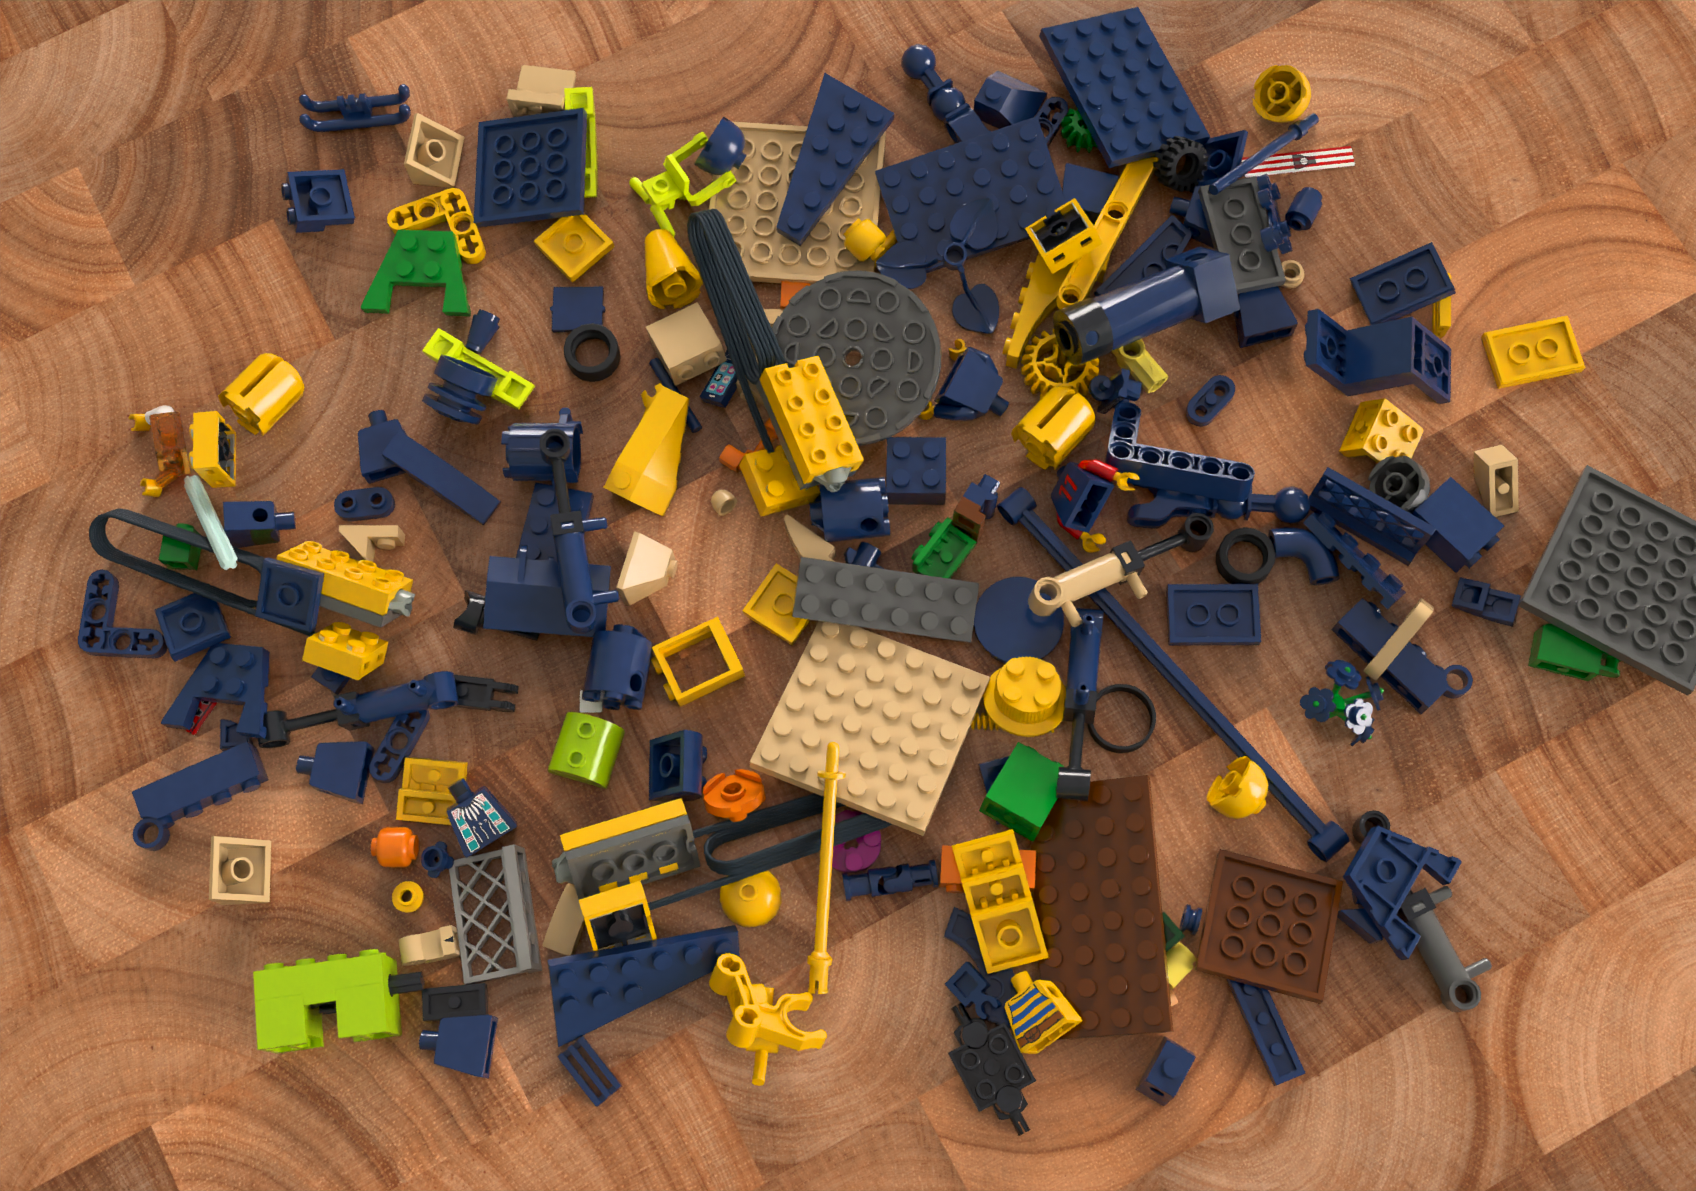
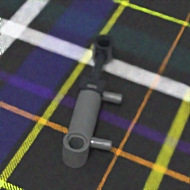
(1433, 943)

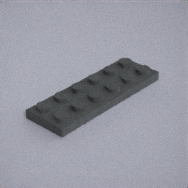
(885, 599)

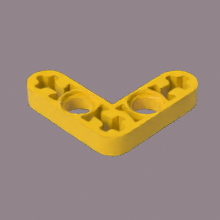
(443, 212)

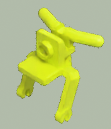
(674, 184)

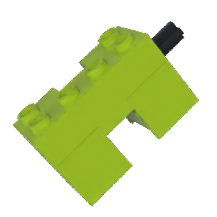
(358, 989)

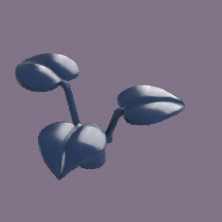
(973, 225)

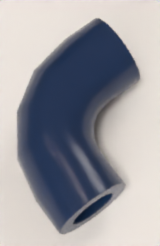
(1309, 549)

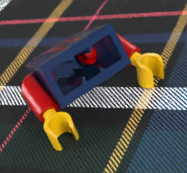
(1082, 494)

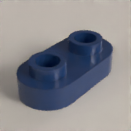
(1209, 402)
(363, 504)

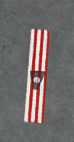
(1304, 161)

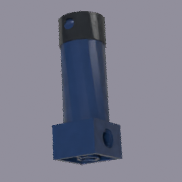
(1192, 287)

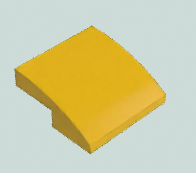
(426, 791)

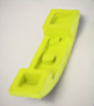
(583, 98)
(510, 387)

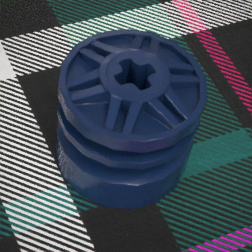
(459, 390)

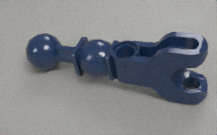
(945, 100)
(1288, 505)

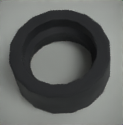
(582, 334)
(1256, 538)

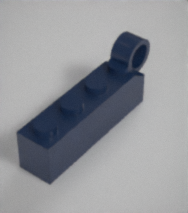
(1410, 672)
(194, 789)

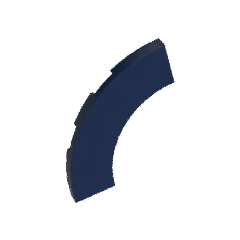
(962, 932)

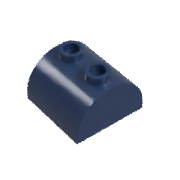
(677, 766)

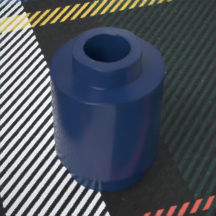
(1304, 209)

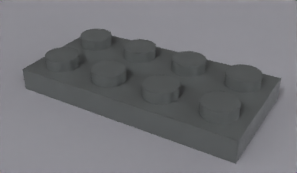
(1235, 227)

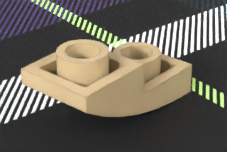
(565, 924)

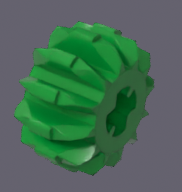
(1074, 132)

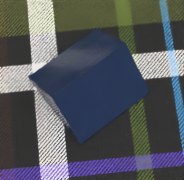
(1223, 155)

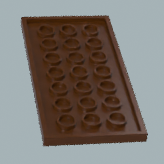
(1104, 910)

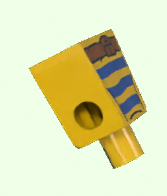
(1038, 1013)

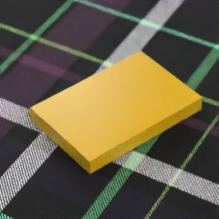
(1532, 352)

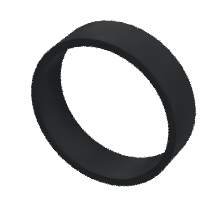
(1145, 699)

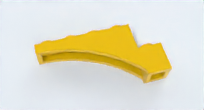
(1037, 304)

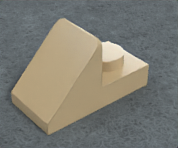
(366, 537)

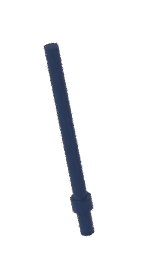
(1295, 132)

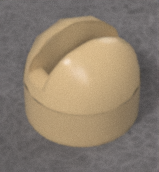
(723, 502)

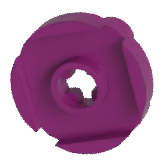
(860, 858)

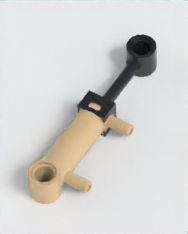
(1120, 566)

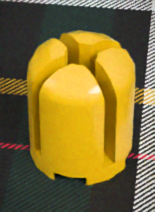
(263, 392)
(1055, 426)

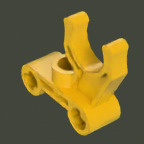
(754, 1015)

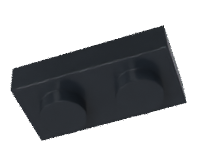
(454, 1001)

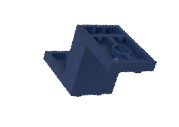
(1378, 356)

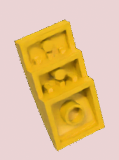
(1000, 901)

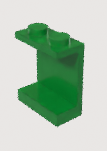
(1023, 792)

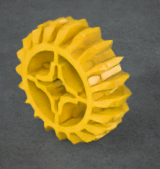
(1037, 371)

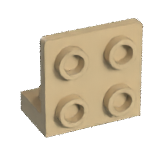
(540, 90)

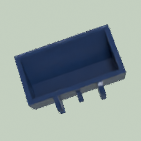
(529, 597)

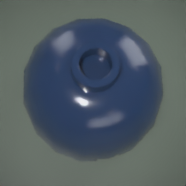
(723, 149)

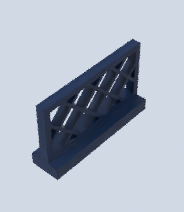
(1370, 516)

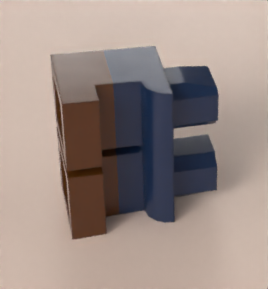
(976, 506)

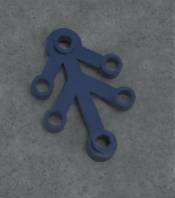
(1278, 232)

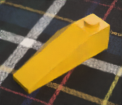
(651, 458)

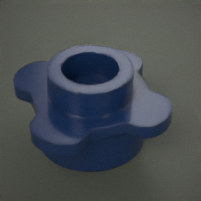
(429, 857)

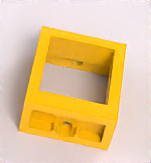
(686, 639)

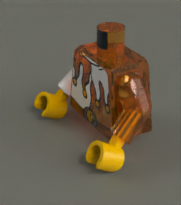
(168, 445)

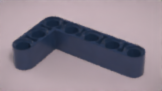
(1173, 468)

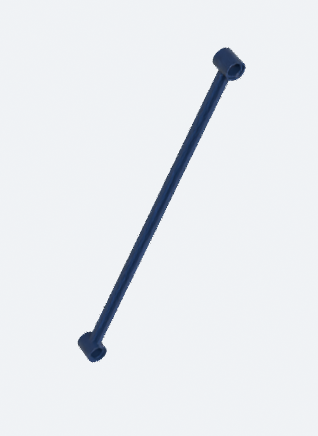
(1325, 838)

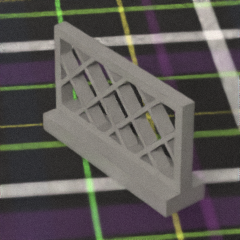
(520, 914)

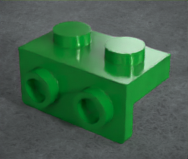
(943, 551)

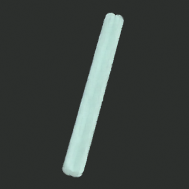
(210, 522)

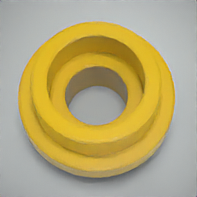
(416, 900)

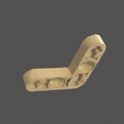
(1399, 639)

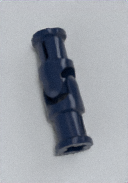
(896, 879)

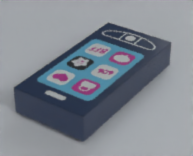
(721, 384)

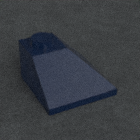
(1007, 100)

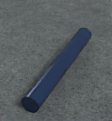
(666, 381)

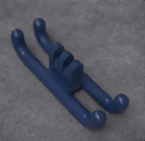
(356, 111)

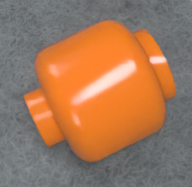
(395, 847)

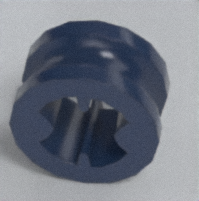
(1190, 919)

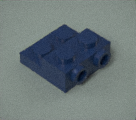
(317, 199)

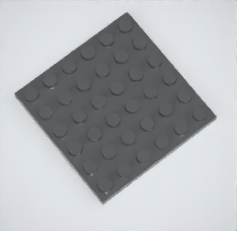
(1622, 578)

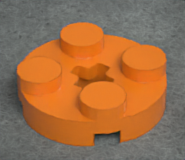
(734, 795)

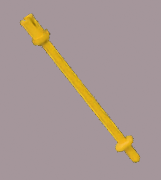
(819, 958)

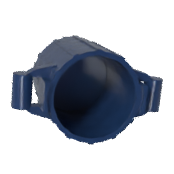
(524, 454)

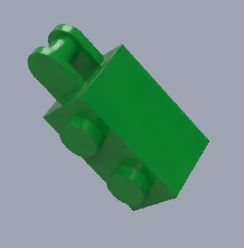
(1569, 656)

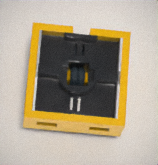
(1064, 236)
(213, 449)

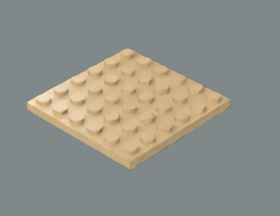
(757, 199)
(887, 709)

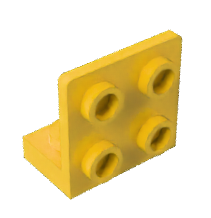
(1381, 432)

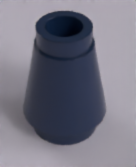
(482, 330)

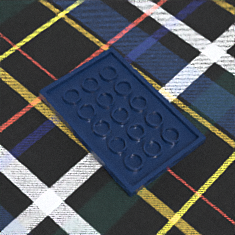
(1122, 85)
(1000, 165)

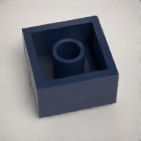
(916, 470)

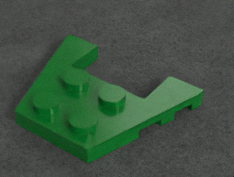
(420, 261)

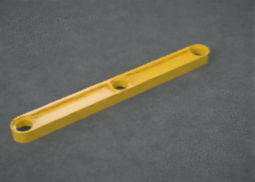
(1123, 199)

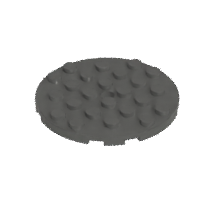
(889, 331)

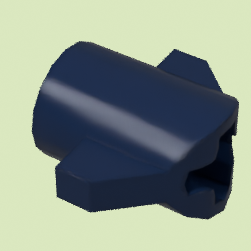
(865, 555)

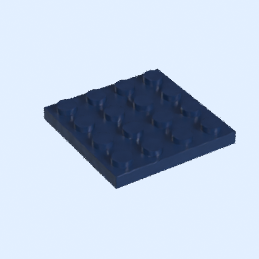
(530, 168)

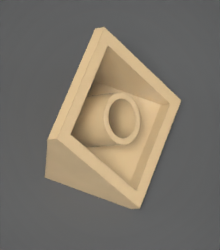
(432, 153)
(239, 871)

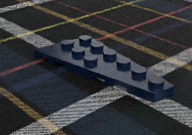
(835, 145)
(614, 981)

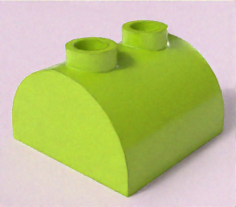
(586, 749)

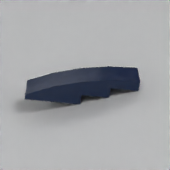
(440, 477)

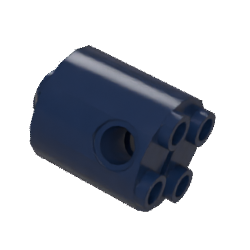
(852, 511)
(618, 668)

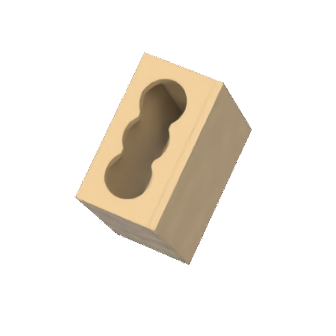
(686, 344)

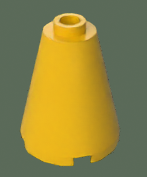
(669, 272)

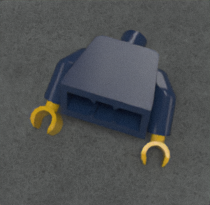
(968, 388)

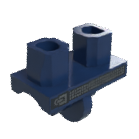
(1114, 390)

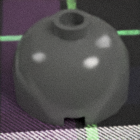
(1400, 482)

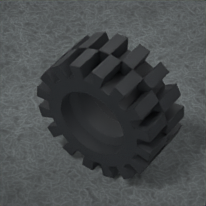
(1169, 158)

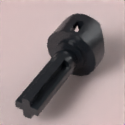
(473, 617)

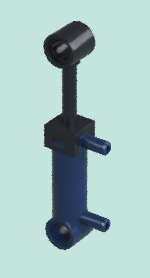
(570, 541)
(1080, 700)
(358, 710)

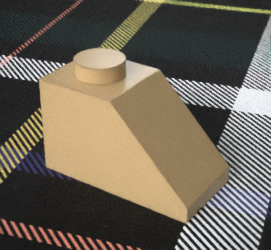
(1497, 479)

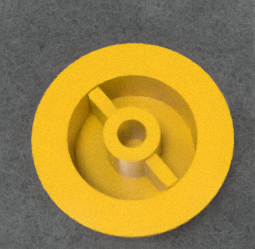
(1025, 697)

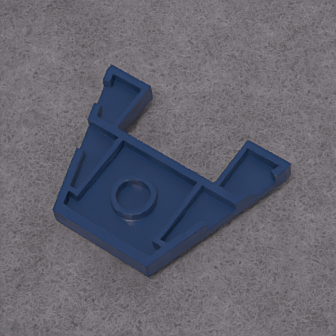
(226, 676)
(1383, 877)

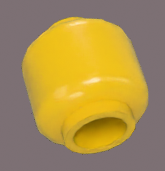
(864, 240)

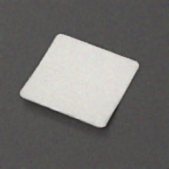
(589, 707)

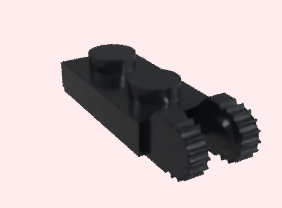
(479, 693)

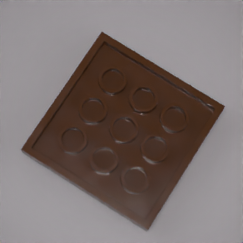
(1269, 926)

